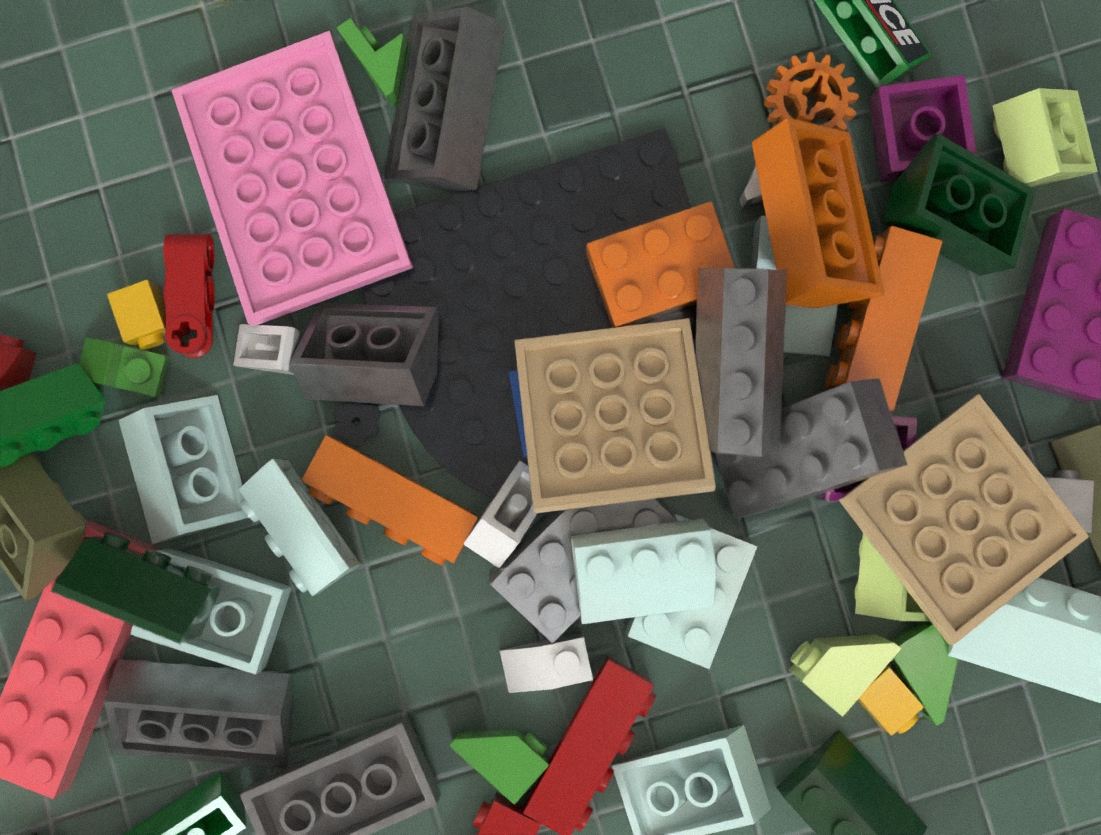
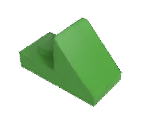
(384, 65)
(124, 367)

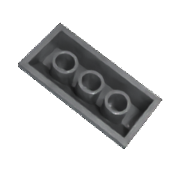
(445, 99)
(741, 357)
(200, 713)

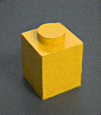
(140, 314)
(891, 703)

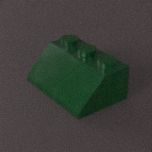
(963, 203)
(139, 588)
(845, 795)

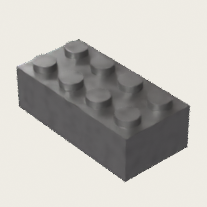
(823, 446)
(541, 569)
(347, 788)

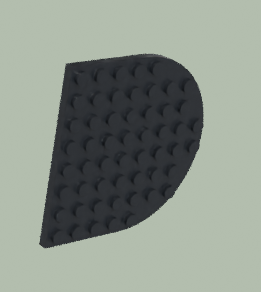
(512, 269)

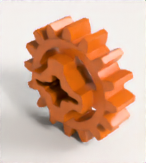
(794, 93)

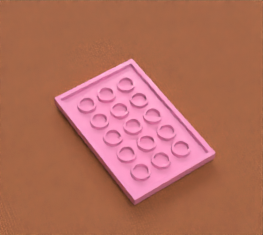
(291, 179)

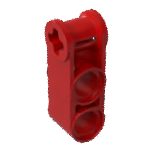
(189, 292)

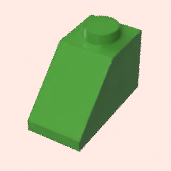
(926, 668)
(504, 758)

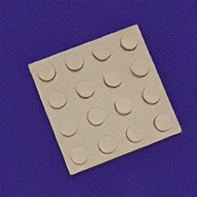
(613, 416)
(964, 520)

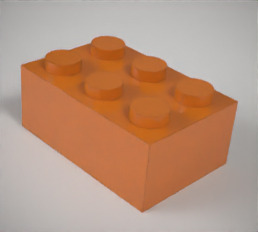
(657, 264)

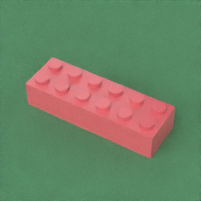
(59, 686)

